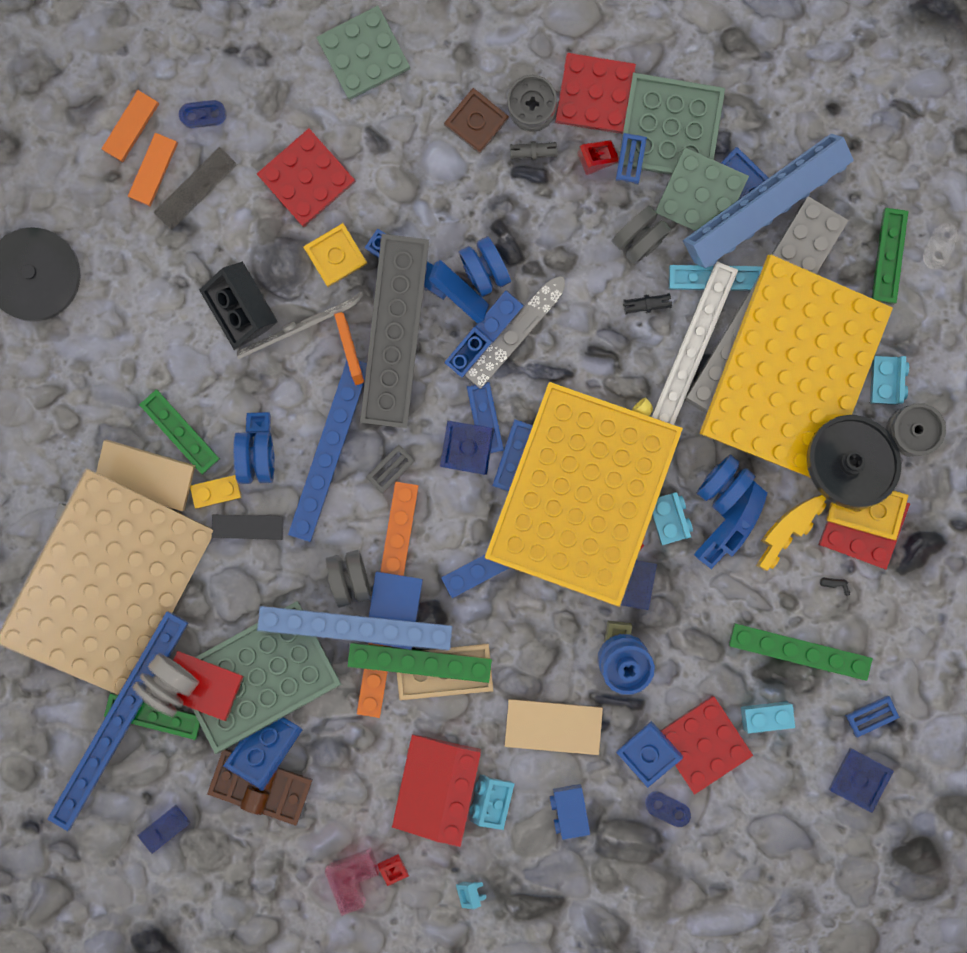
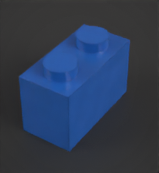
(571, 812)

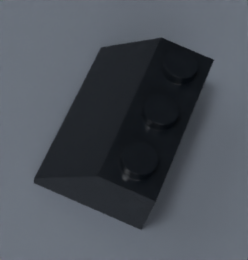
(238, 305)

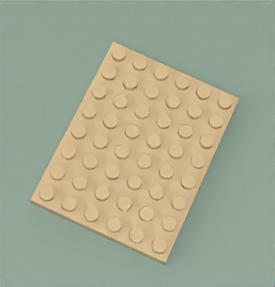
(104, 582)

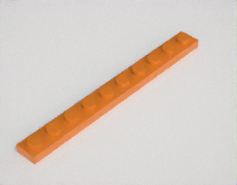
(393, 563)

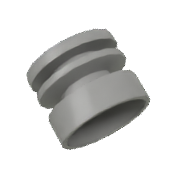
(162, 689)

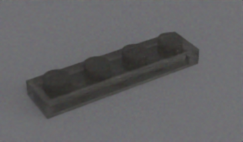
(195, 188)

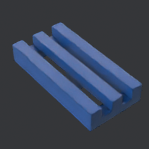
(628, 178)
(853, 724)

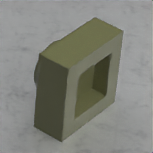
(615, 628)

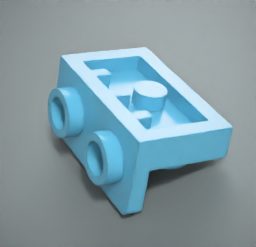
(889, 380)
(670, 519)
(491, 802)

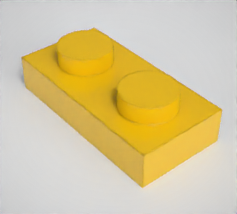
(215, 491)

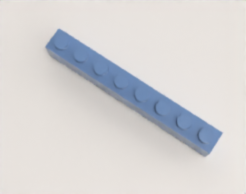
(768, 200)
(354, 628)

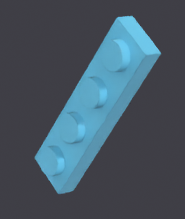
(696, 277)

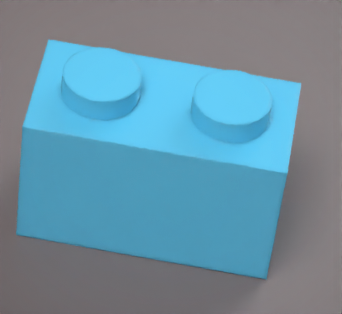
(767, 717)

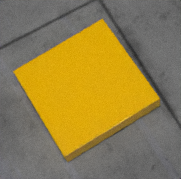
(335, 255)

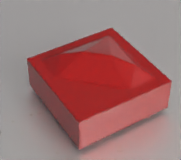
(393, 869)

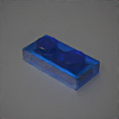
(164, 829)

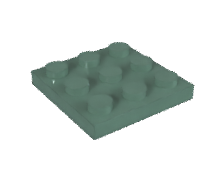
(363, 52)
(699, 190)

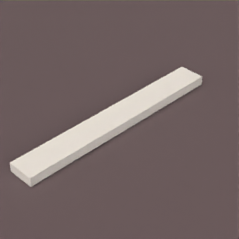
(694, 343)

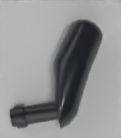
(833, 583)

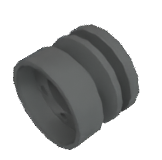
(530, 89)

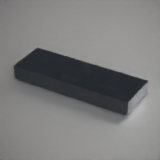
(247, 527)

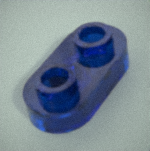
(203, 114)
(668, 809)

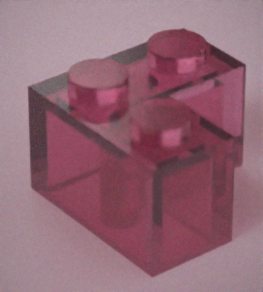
(345, 879)

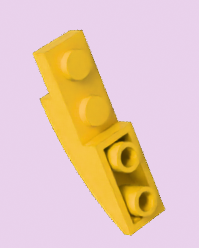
(796, 522)

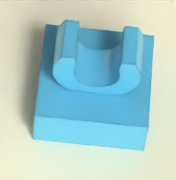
(469, 895)

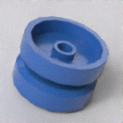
(481, 268)
(254, 457)
(729, 487)
(625, 664)

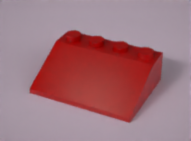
(436, 789)

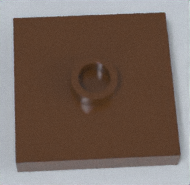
(476, 120)

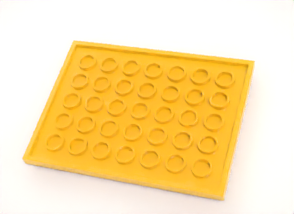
(794, 364)
(583, 494)

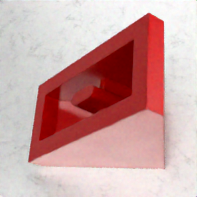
(597, 156)

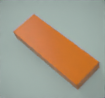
(130, 126)
(152, 169)
(349, 348)

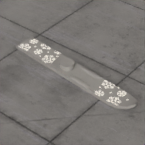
(292, 328)
(516, 332)

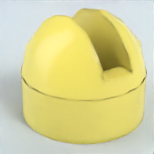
(643, 406)

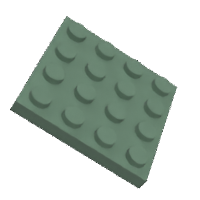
(671, 117)

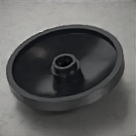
(37, 274)
(854, 462)

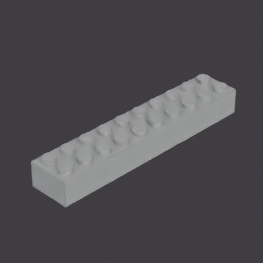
(804, 244)

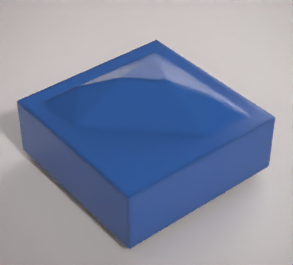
(258, 422)

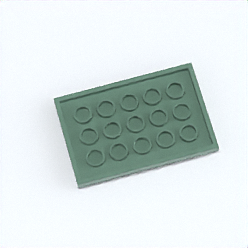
(279, 678)

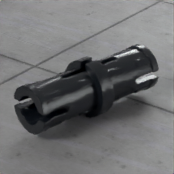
(647, 303)

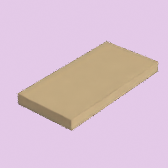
(147, 473)
(420, 686)
(553, 726)

